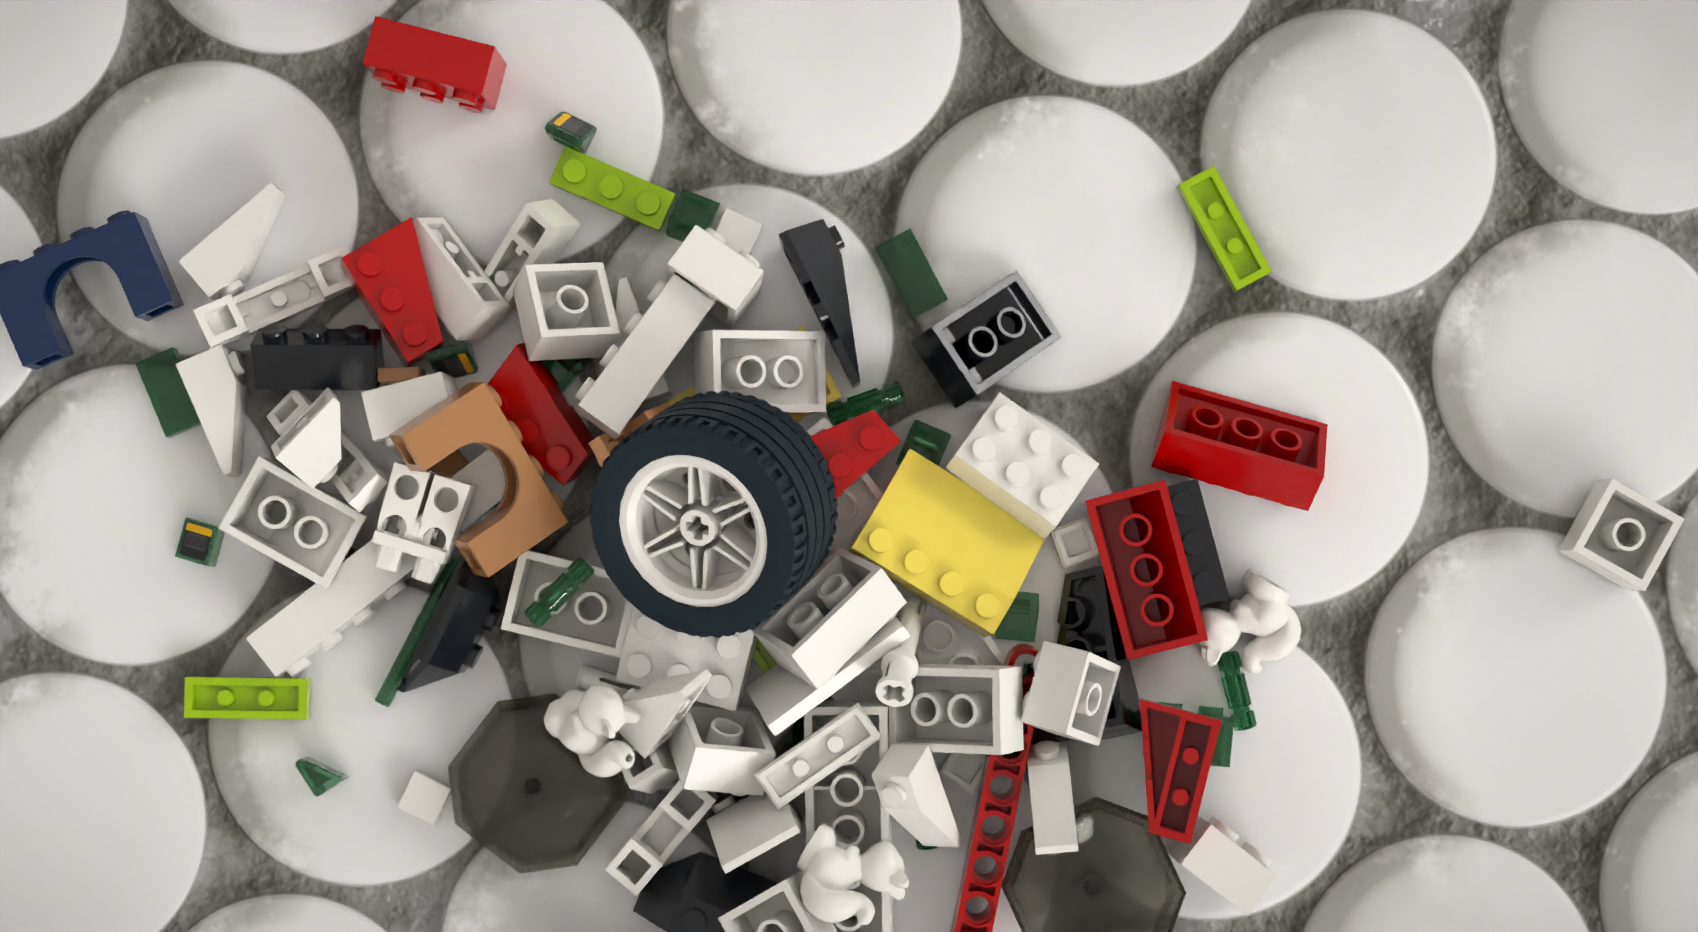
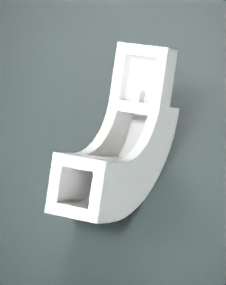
(358, 475)

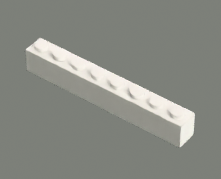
(322, 613)

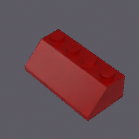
(1240, 446)
(1146, 570)

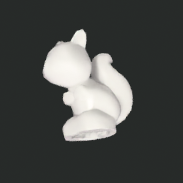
(1259, 613)
(587, 723)
(833, 870)

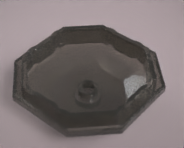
(501, 813)
(1132, 869)

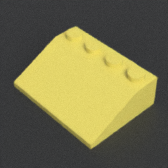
(948, 544)

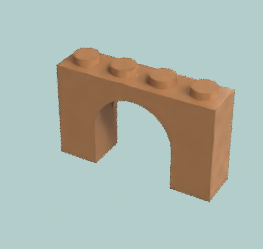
(527, 506)

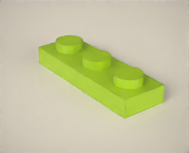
(612, 189)
(1224, 228)
(247, 697)

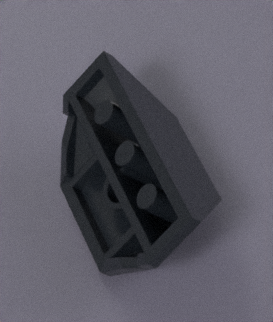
(454, 629)
(695, 893)

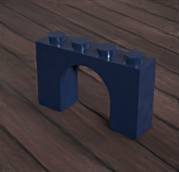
(31, 285)

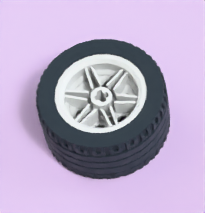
(688, 545)

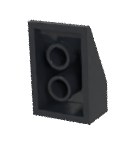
(985, 339)

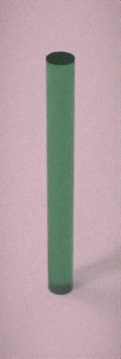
(388, 690)

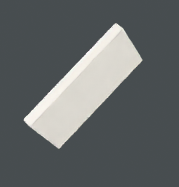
(786, 698)

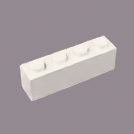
(643, 356)

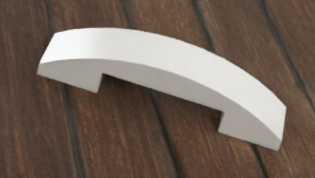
(275, 300)

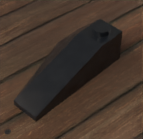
(818, 265)
(1091, 625)

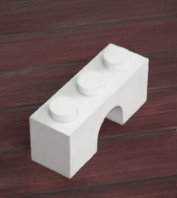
(659, 837)

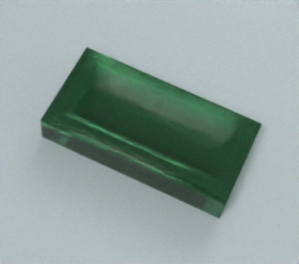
(911, 273)
(168, 392)

